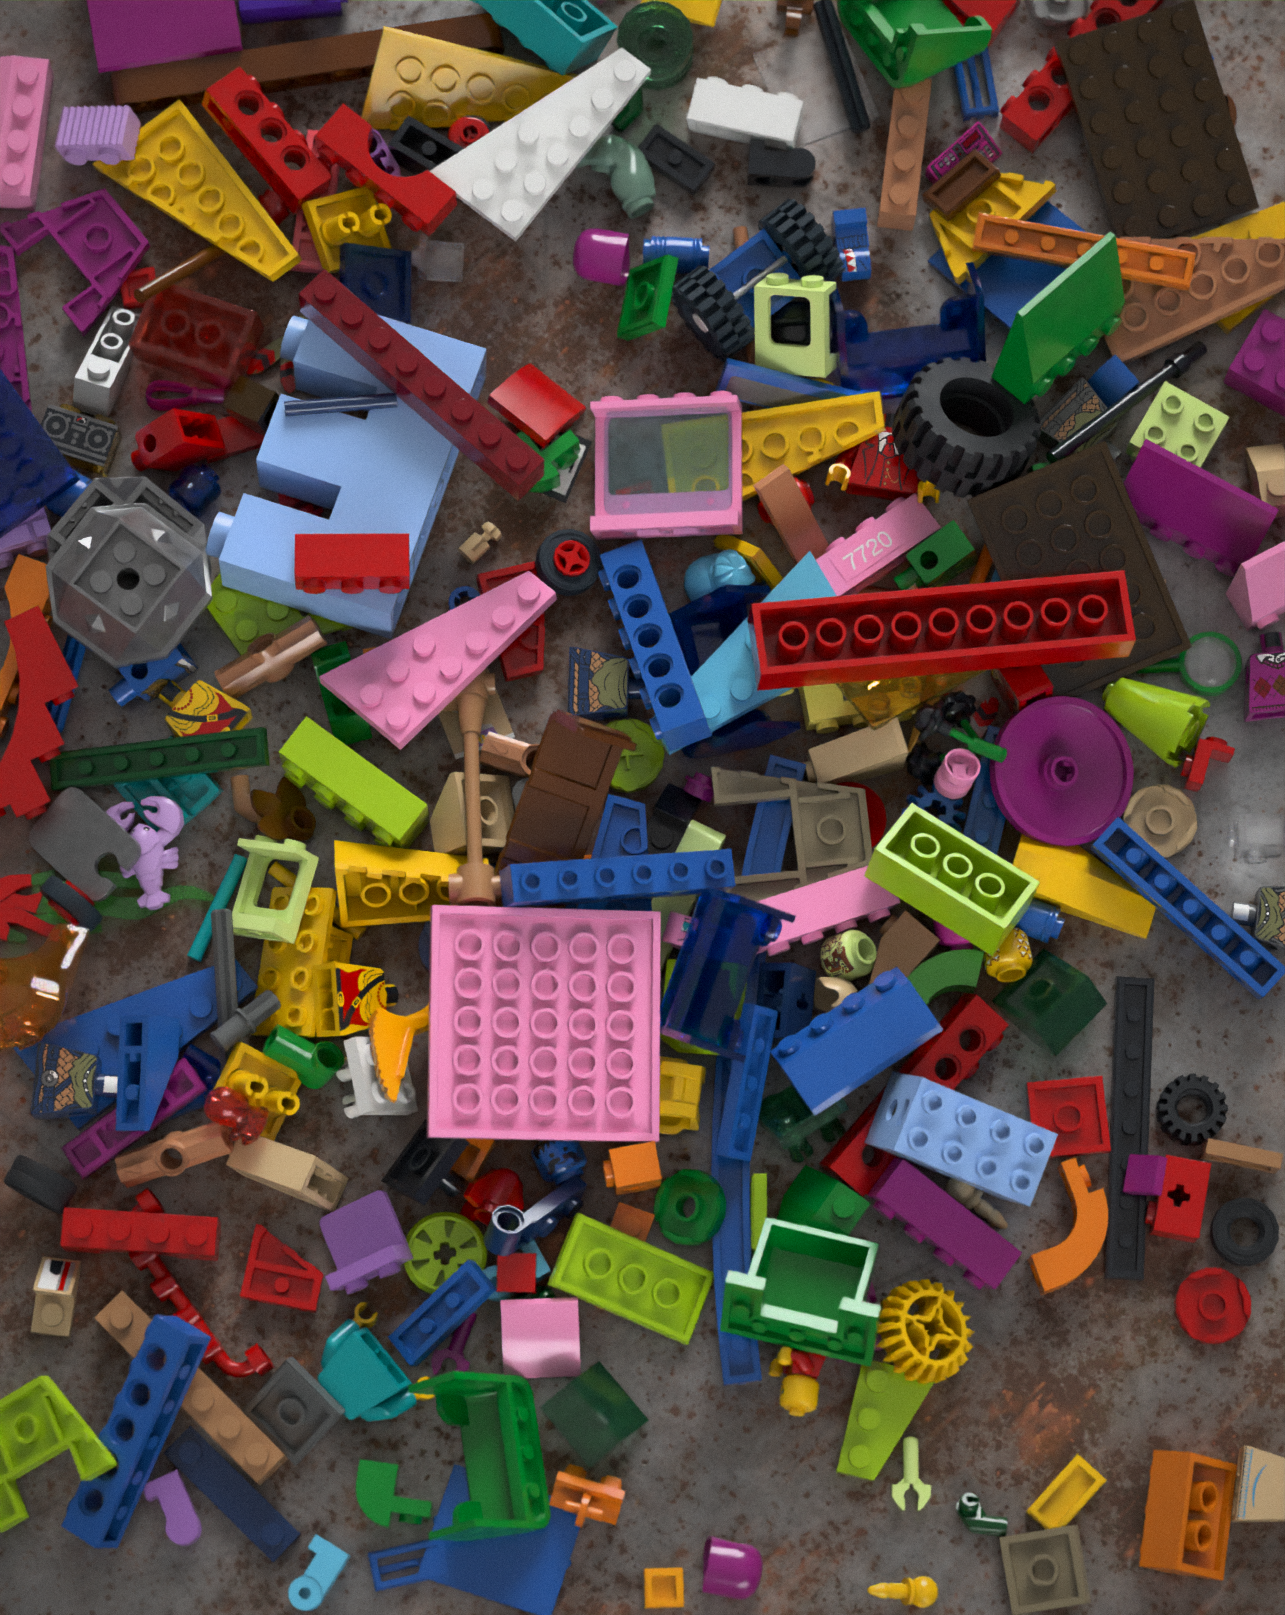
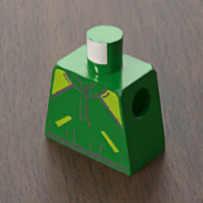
(947, 548)

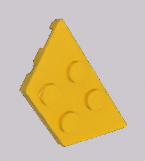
(1006, 197)

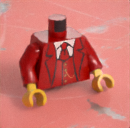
(878, 470)

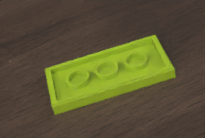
(631, 1278)

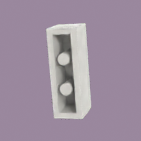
(745, 114)

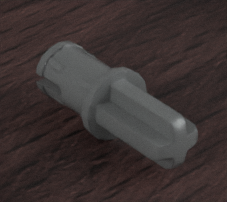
(245, 1020)

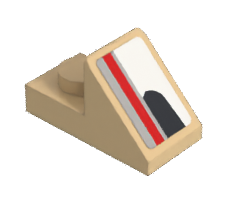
(55, 1297)

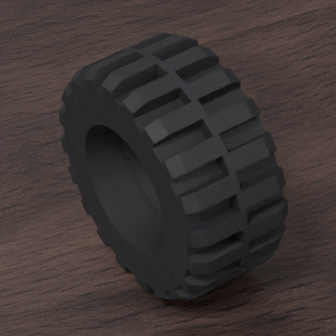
(950, 455)

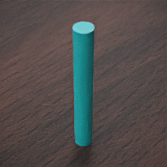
(219, 902)

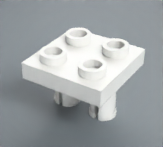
(368, 1095)

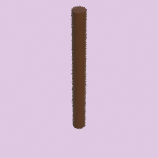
(178, 273)

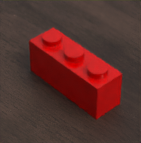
(352, 562)

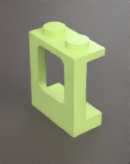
(793, 359)
(270, 923)

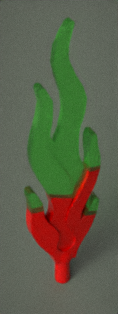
(36, 916)

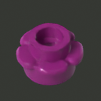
(699, 786)

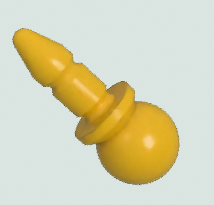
(919, 1591)

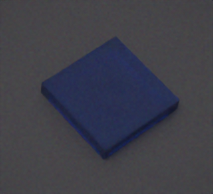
(378, 278)

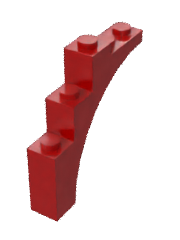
(42, 678)

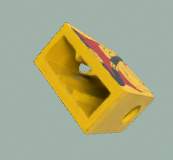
(202, 710)
(348, 997)

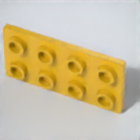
(288, 966)

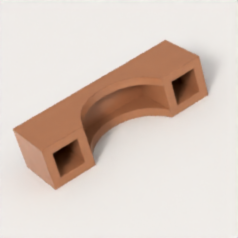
(904, 156)

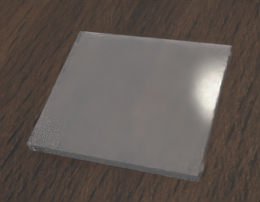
(805, 71)

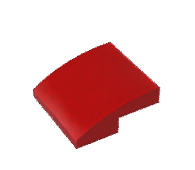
(535, 404)

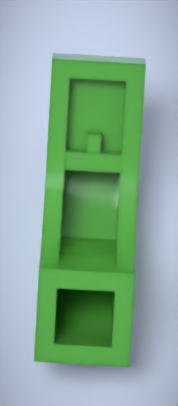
(947, 973)

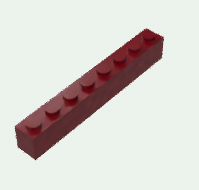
(421, 384)

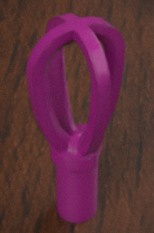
(196, 395)

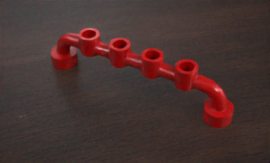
(168, 1287)

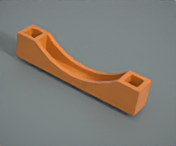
(24, 589)

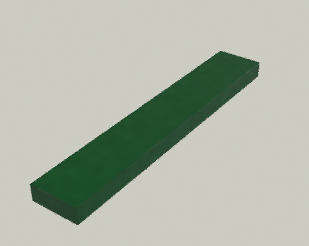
(160, 759)

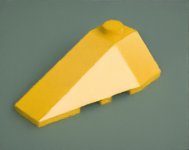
(1084, 886)

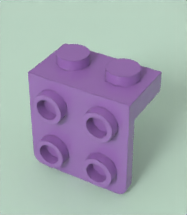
(364, 1242)

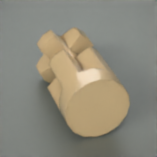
(478, 544)

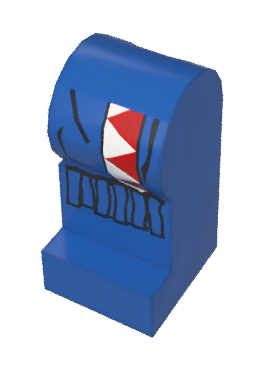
(852, 242)

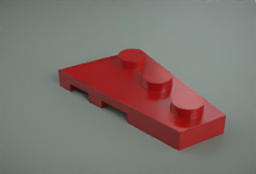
(526, 653)

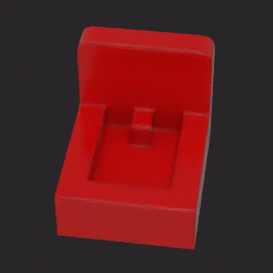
(1195, 766)

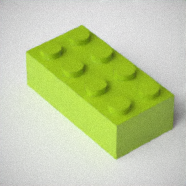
(353, 786)
(951, 879)

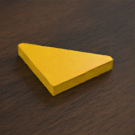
(754, 557)

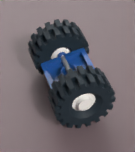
(721, 299)

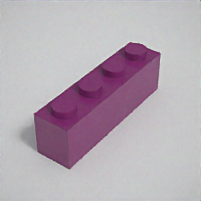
(944, 1224)

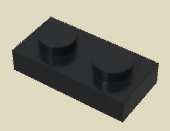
(676, 159)

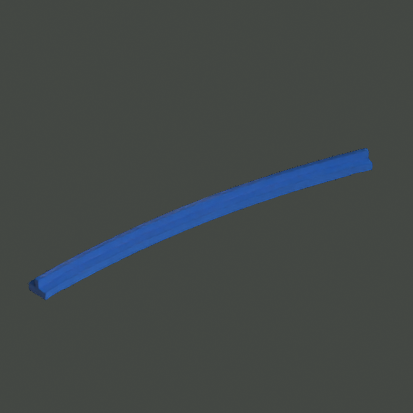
(733, 1241)

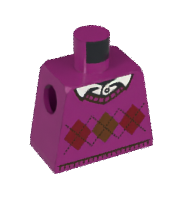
(1265, 680)

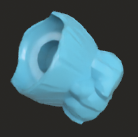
(716, 571)

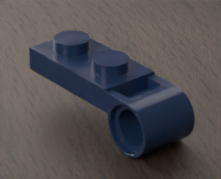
(512, 1228)

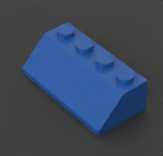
(855, 1040)

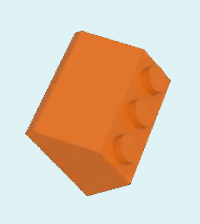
(1188, 1514)

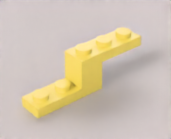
(826, 709)

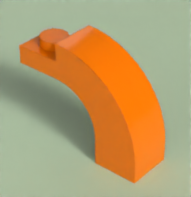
(1069, 1259)

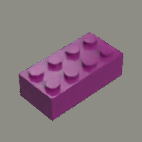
(1260, 363)

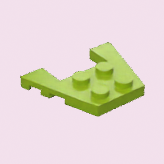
(249, 617)
(34, 1428)

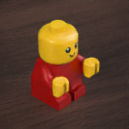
(799, 1387)

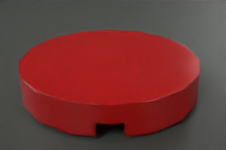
(1212, 1305)

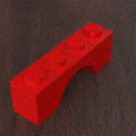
(419, 198)
(140, 1232)

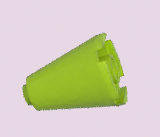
(1157, 716)

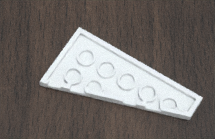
(530, 156)

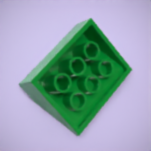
(1063, 322)

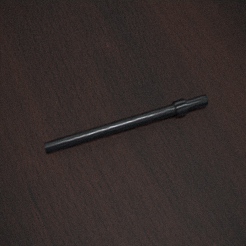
(1173, 368)

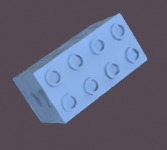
(961, 1138)

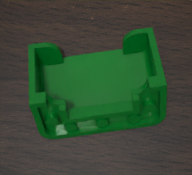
(912, 37)

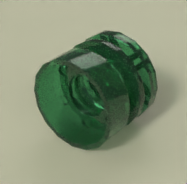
(669, 30)

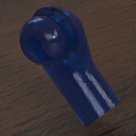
(208, 1066)

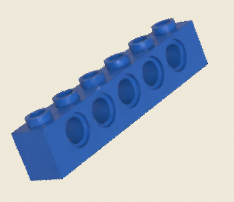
(686, 720)
(616, 878)
(1188, 908)
(136, 1453)

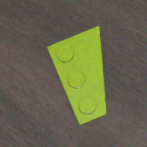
(878, 1418)

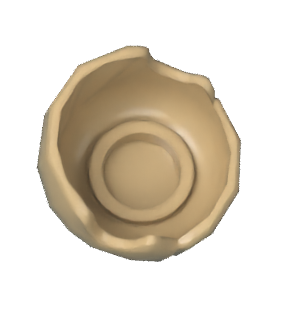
(831, 992)

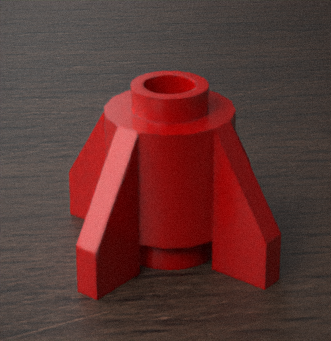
(490, 1191)

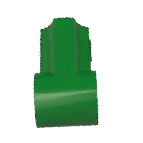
(311, 1061)

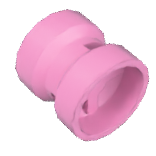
(957, 773)

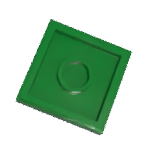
(647, 297)

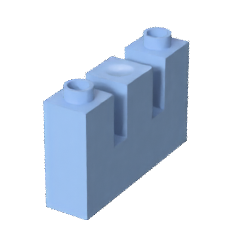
(370, 472)

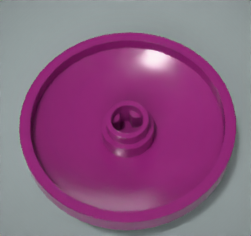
(1062, 771)

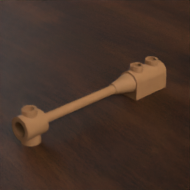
(475, 881)

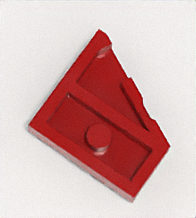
(280, 1275)

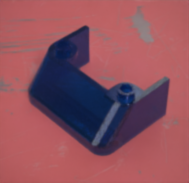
(892, 357)
(700, 632)
(715, 970)

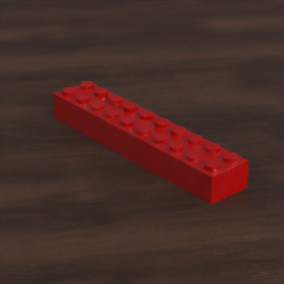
(940, 630)

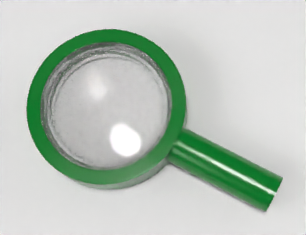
(1205, 668)

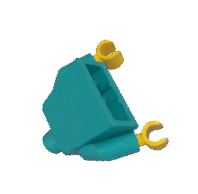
(364, 1374)

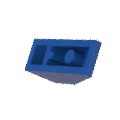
(144, 1067)

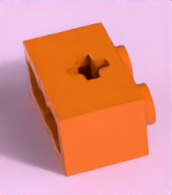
(632, 1168)

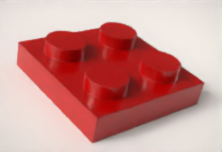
(1073, 1111)

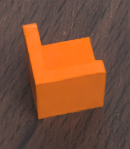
(474, 1158)

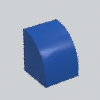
(1112, 381)

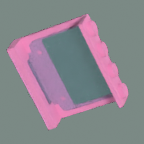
(667, 466)

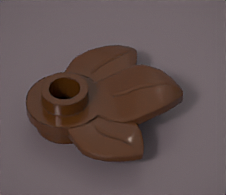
(283, 813)

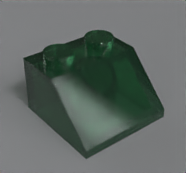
(1050, 1002)
(593, 1415)

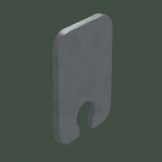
(76, 837)

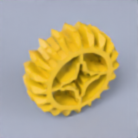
(913, 1337)

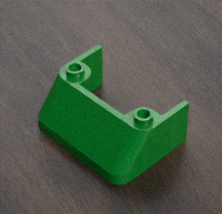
(499, 1454)

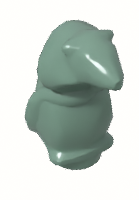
(628, 172)

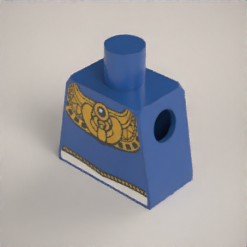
(160, 673)

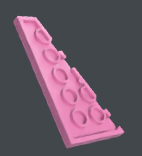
(423, 670)

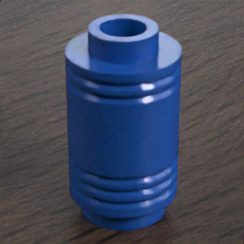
(688, 250)
(1041, 921)

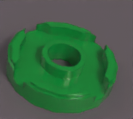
(708, 1211)

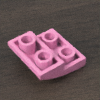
(540, 1337)

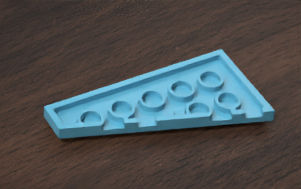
(728, 677)

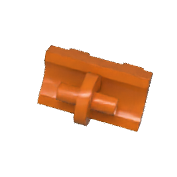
(587, 1498)

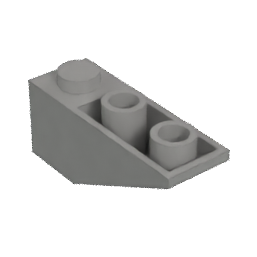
(106, 364)

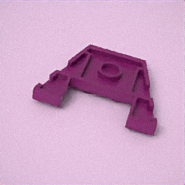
(95, 239)

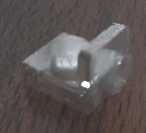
(438, 260)

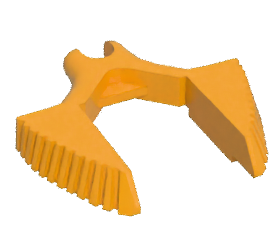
(391, 1044)

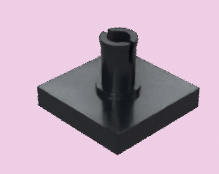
(425, 1166)

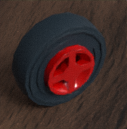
(577, 552)
(70, 903)

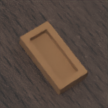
(1241, 1156)

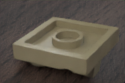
(1045, 1570)

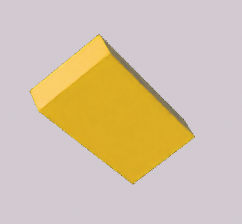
(1066, 1494)

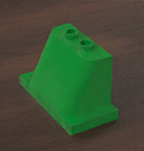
(806, 1293)

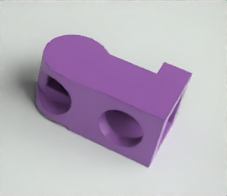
(182, 1519)

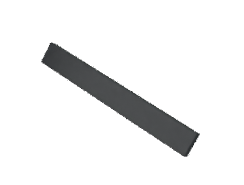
(1128, 1125)

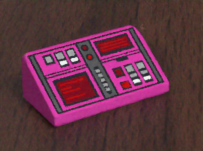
(975, 137)

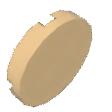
(1162, 818)

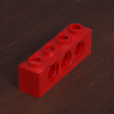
(268, 158)

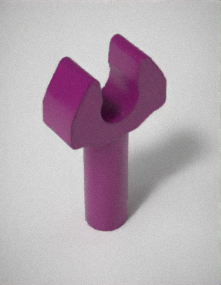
(455, 1348)

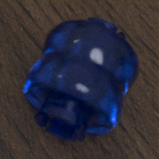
(195, 489)

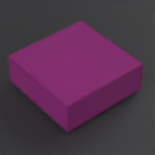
(1145, 1175)

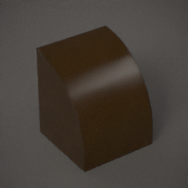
(251, 404)

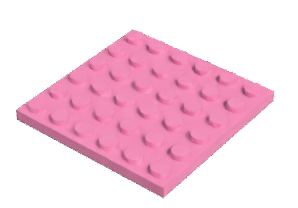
(544, 1024)

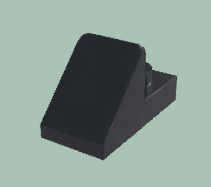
(670, 819)

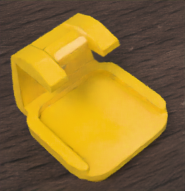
(679, 1095)

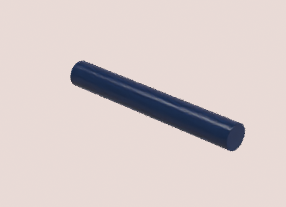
(340, 404)

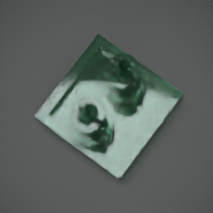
(790, 1121)

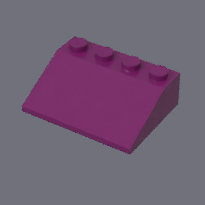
(161, 31)
(1196, 509)

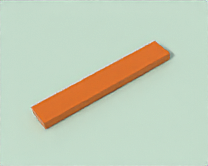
(1064, 246)

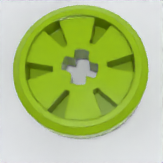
(426, 1239)

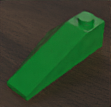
(822, 1203)

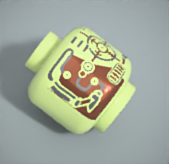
(848, 955)

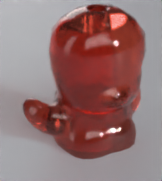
(233, 1110)

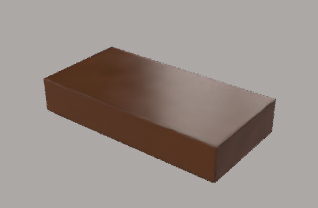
(961, 185)

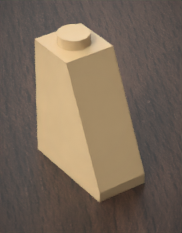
(858, 755)
(289, 1171)

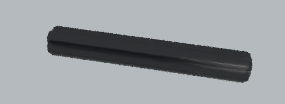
(841, 66)

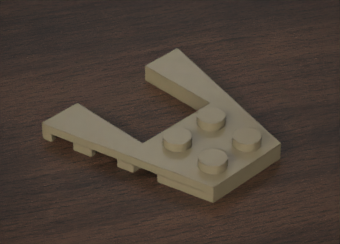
(827, 828)

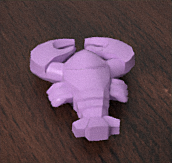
(152, 843)

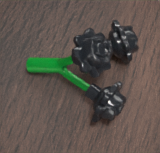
(942, 718)

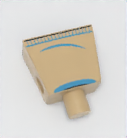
(1259, 1487)

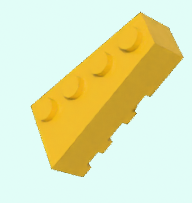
(390, 883)

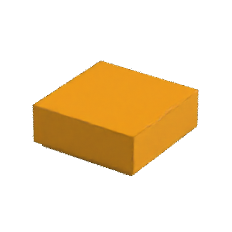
(663, 1588)

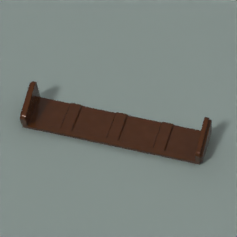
(563, 792)

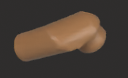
(241, 798)

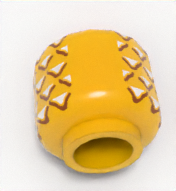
(1010, 959)

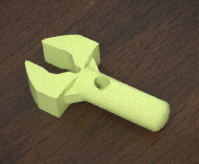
(910, 1476)

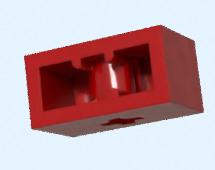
(1183, 1221)

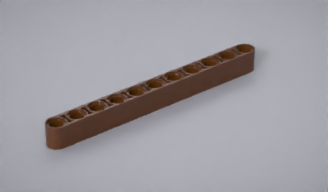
(288, 64)

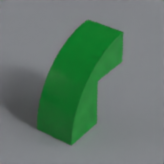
(344, 722)

